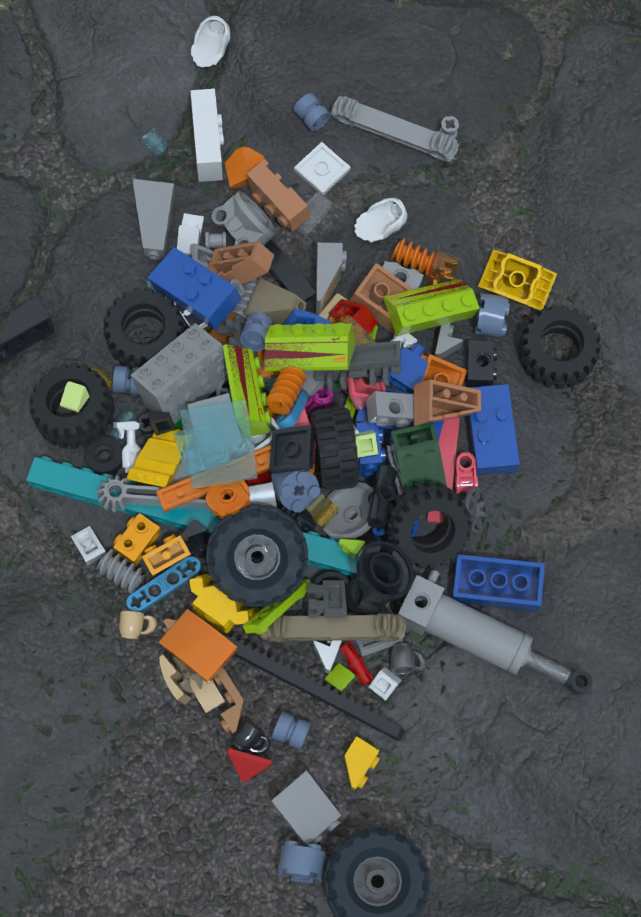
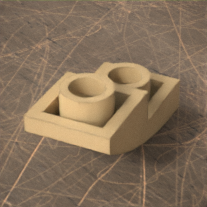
(208, 696)

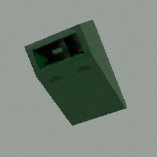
(417, 455)

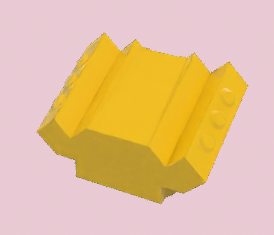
(517, 279)
(157, 461)
(216, 607)

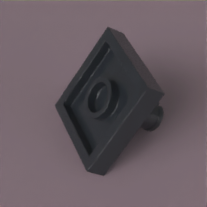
(292, 449)

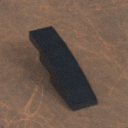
(287, 274)

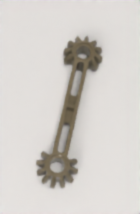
(353, 627)

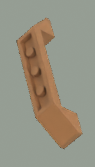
(232, 716)

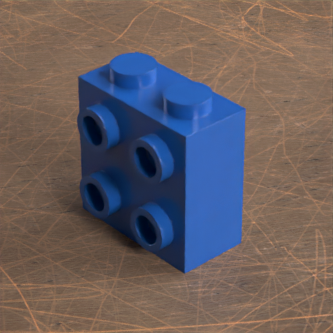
(369, 464)

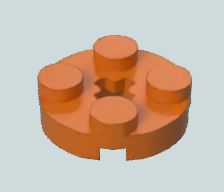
(221, 507)

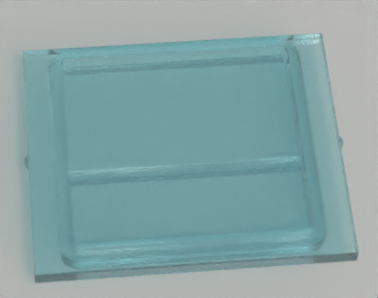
(219, 444)

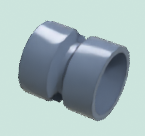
(312, 112)
(255, 331)
(123, 381)
(291, 730)

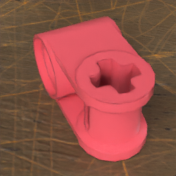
(465, 477)

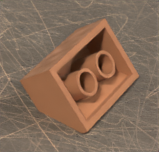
(373, 290)

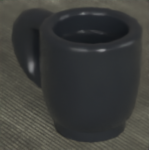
(247, 736)

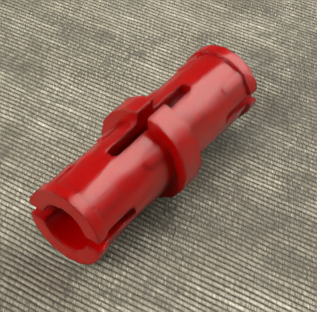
(356, 663)

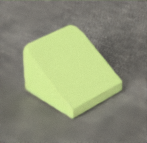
(74, 396)
(366, 443)

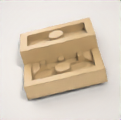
(172, 677)

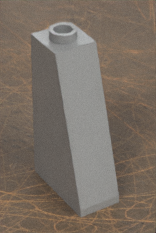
(154, 211)

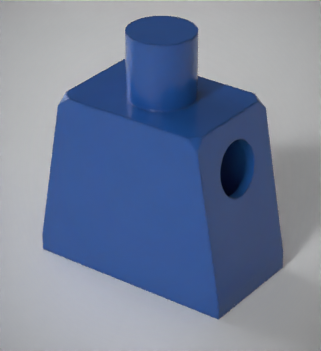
(412, 369)

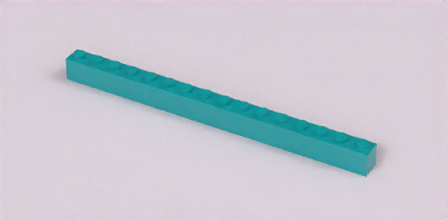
(83, 486)

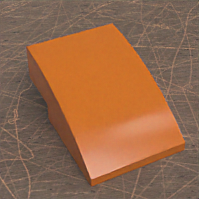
(442, 371)
(198, 646)

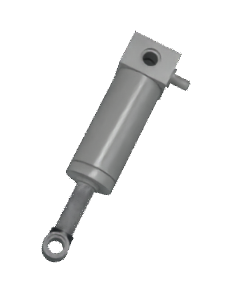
(479, 633)

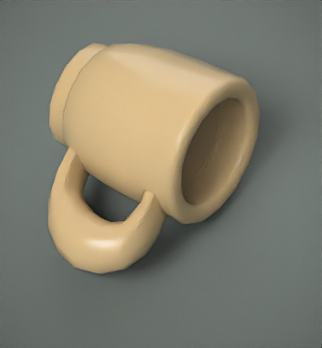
(132, 624)

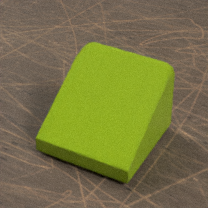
(351, 547)
(340, 677)

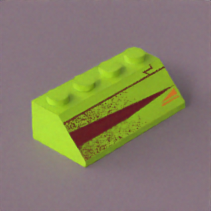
(431, 306)
(309, 346)
(247, 385)

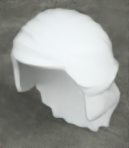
(210, 41)
(381, 220)

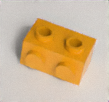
(139, 536)
(165, 555)

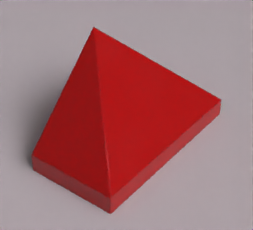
(248, 765)

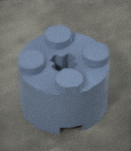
(491, 315)
(295, 489)
(302, 862)

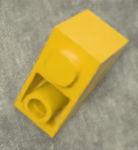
(358, 760)

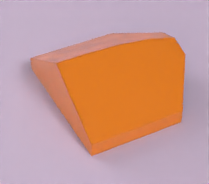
(239, 164)

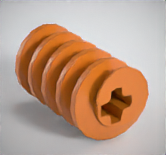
(413, 257)
(286, 390)

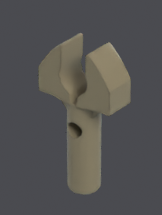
(187, 675)

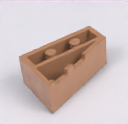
(276, 198)
(241, 262)
(443, 401)

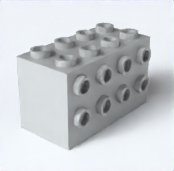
(182, 373)

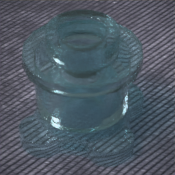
(154, 142)

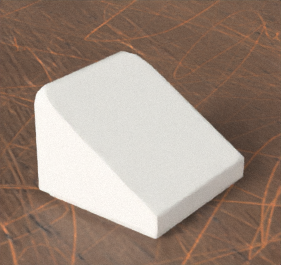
(385, 683)

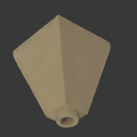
(273, 302)

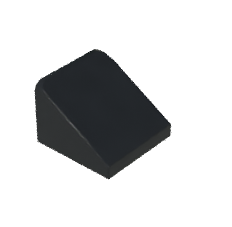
(161, 422)
(194, 528)

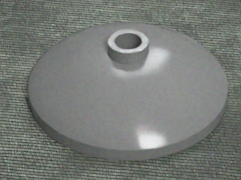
(352, 513)

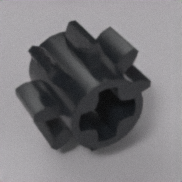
(198, 545)

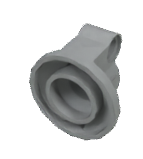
(244, 220)

